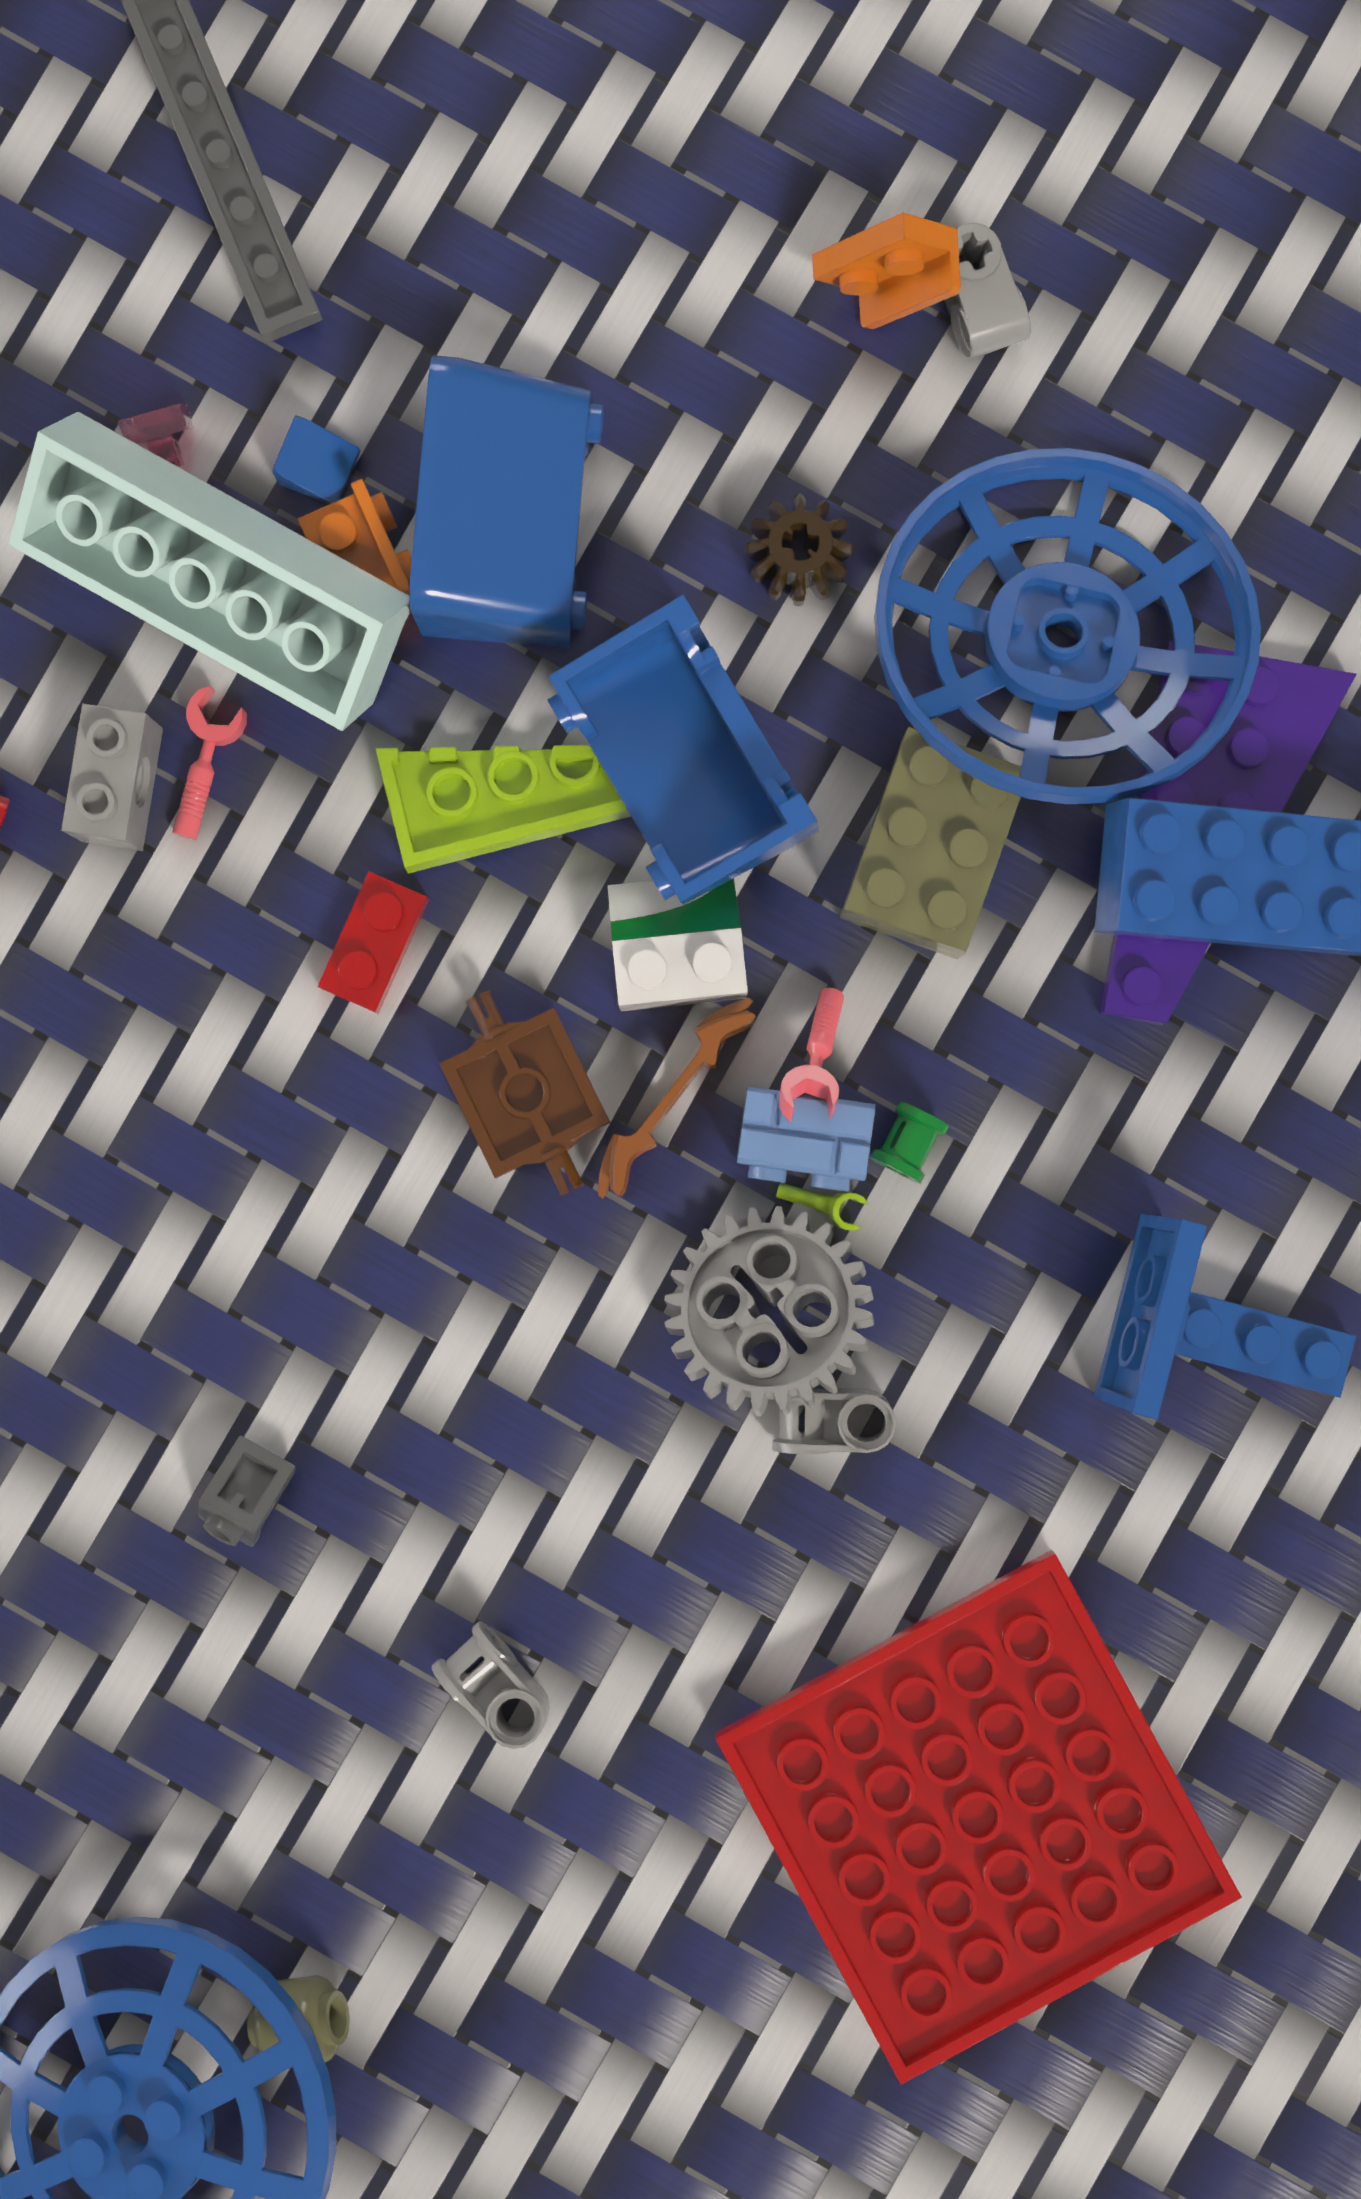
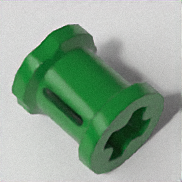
(909, 1142)

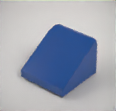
(315, 461)

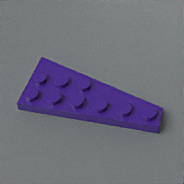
(1247, 769)

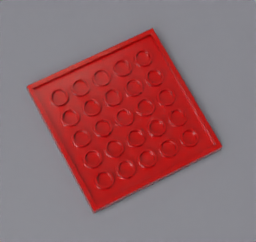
(977, 1816)

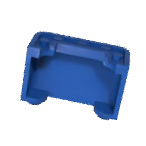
(500, 505)
(682, 752)

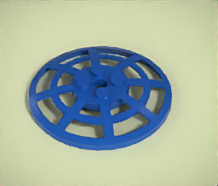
(1074, 598)
(158, 2084)

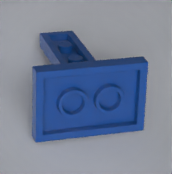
(1164, 1318)

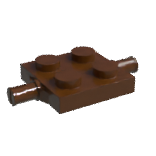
(524, 1093)

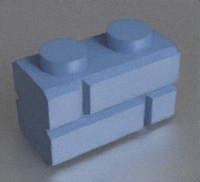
(810, 1143)

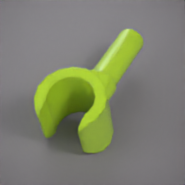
(821, 1202)

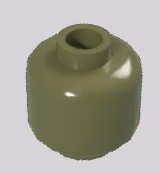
(320, 2005)

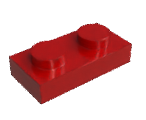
(373, 942)

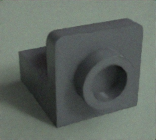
(243, 1493)

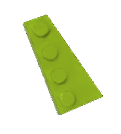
(485, 801)

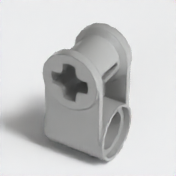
(989, 307)
(827, 1424)
(491, 1684)

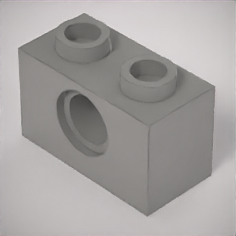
(112, 777)

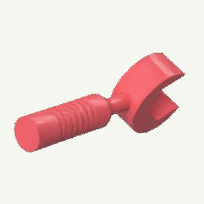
(201, 771)
(812, 1077)

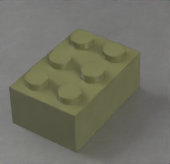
(931, 849)

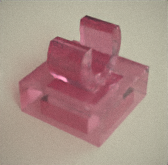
(159, 431)

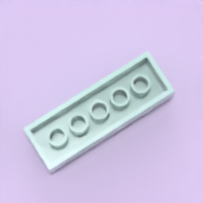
(208, 569)

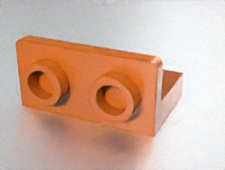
(893, 267)
(358, 533)

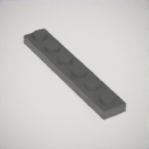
(224, 166)

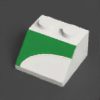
(675, 950)

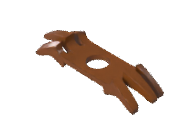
(624, 1149)

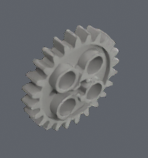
(813, 1276)

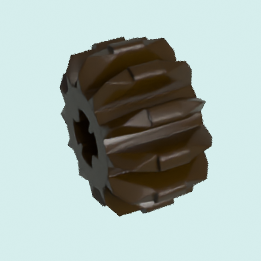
(820, 541)

